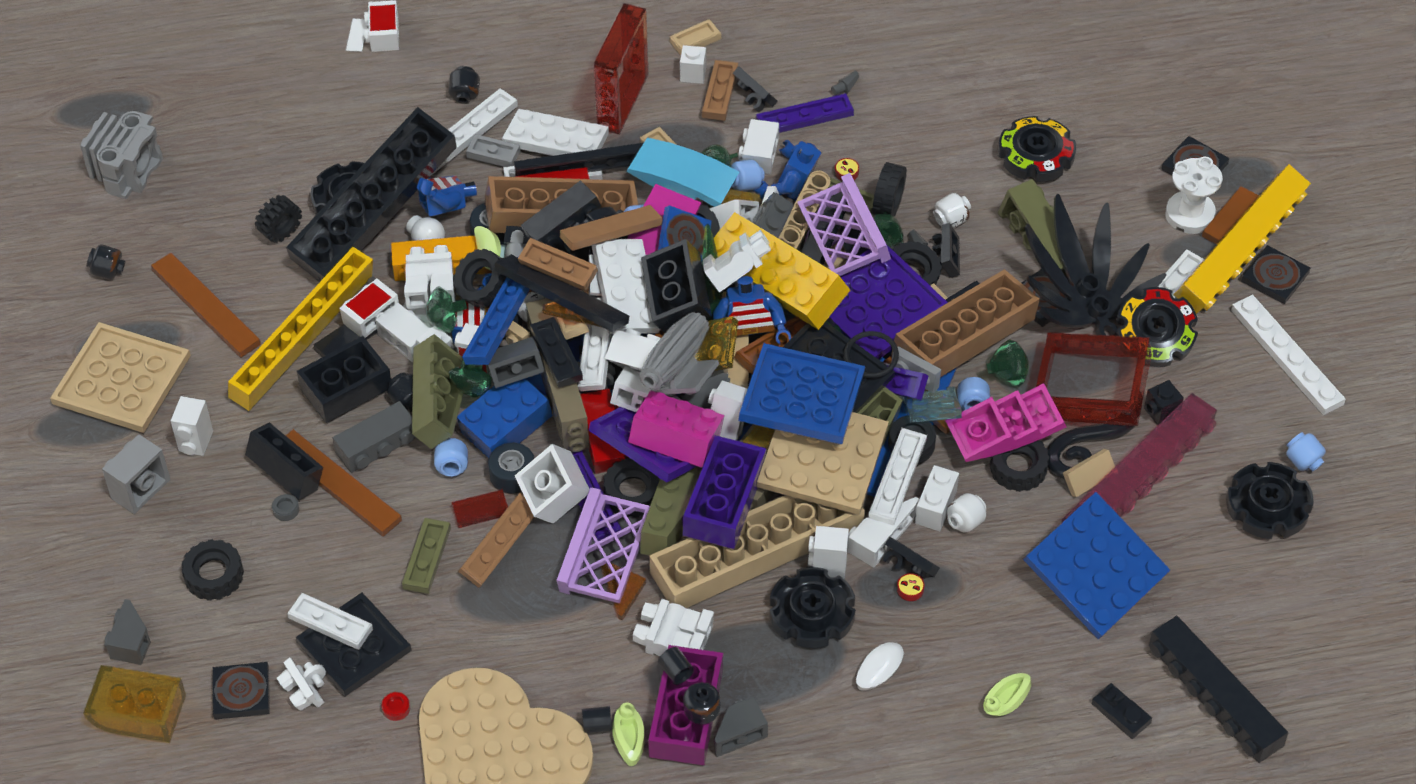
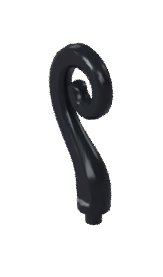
(1079, 434)

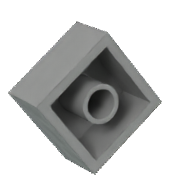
(136, 473)

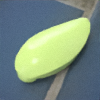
(487, 240)
(1007, 694)
(628, 733)

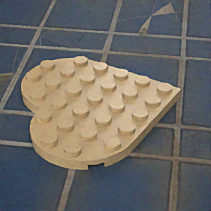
(484, 732)

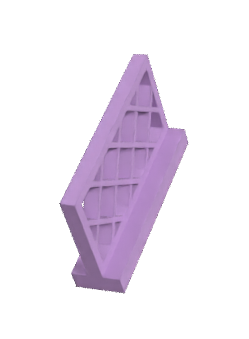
(864, 220)
(581, 546)

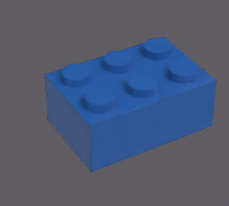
(504, 415)

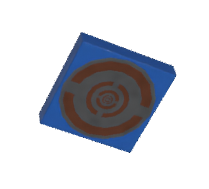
(682, 225)

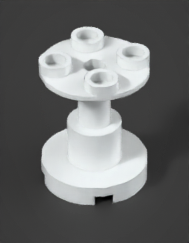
(1191, 206)

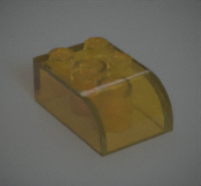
(135, 703)

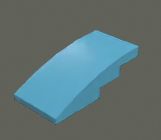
(683, 171)

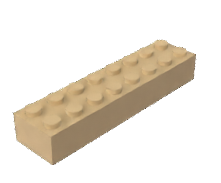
(768, 539)

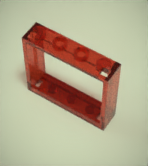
(628, 44)
(1099, 410)

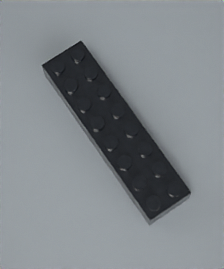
(372, 194)

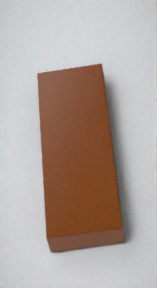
(1229, 215)

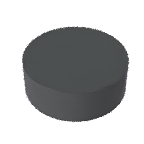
(285, 507)

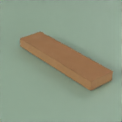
(611, 227)
(497, 541)

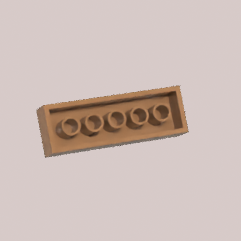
(516, 199)
(970, 322)

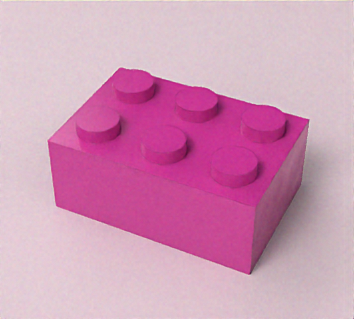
(675, 428)

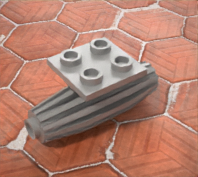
(672, 362)

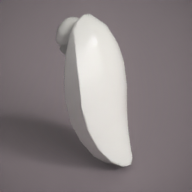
(879, 665)

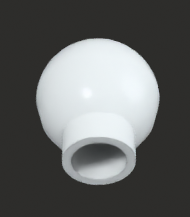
(425, 228)

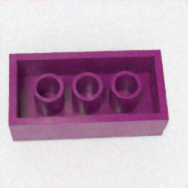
(672, 733)

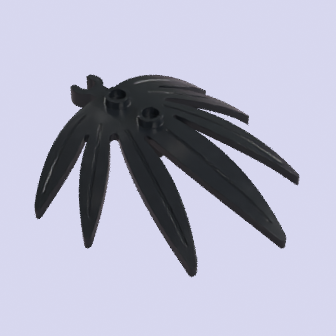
(1087, 293)

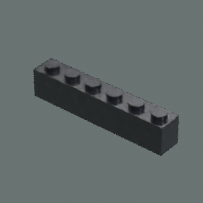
(1218, 689)

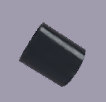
(676, 665)
(597, 719)

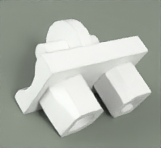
(307, 693)

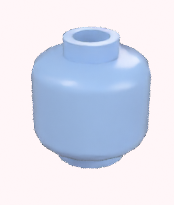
(749, 175)
(972, 391)
(1306, 452)
(451, 457)

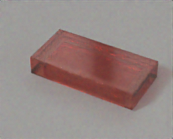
(479, 508)

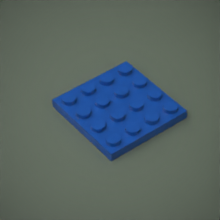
(802, 393)
(1096, 565)

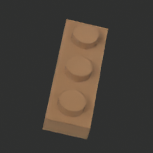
(719, 90)
(558, 264)

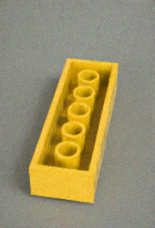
(791, 276)

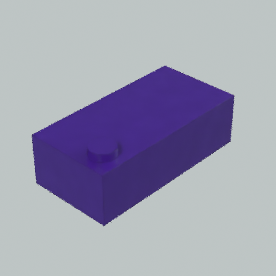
(724, 492)

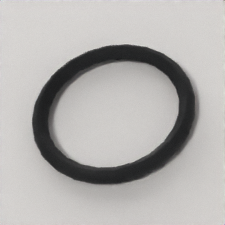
(876, 334)

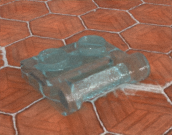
(933, 406)

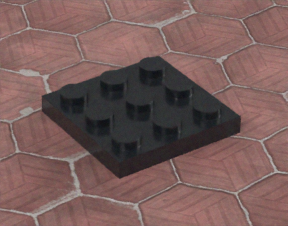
(352, 667)

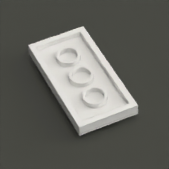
(553, 134)
(624, 282)

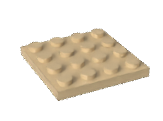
(120, 377)
(823, 469)

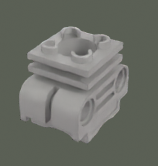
(122, 152)

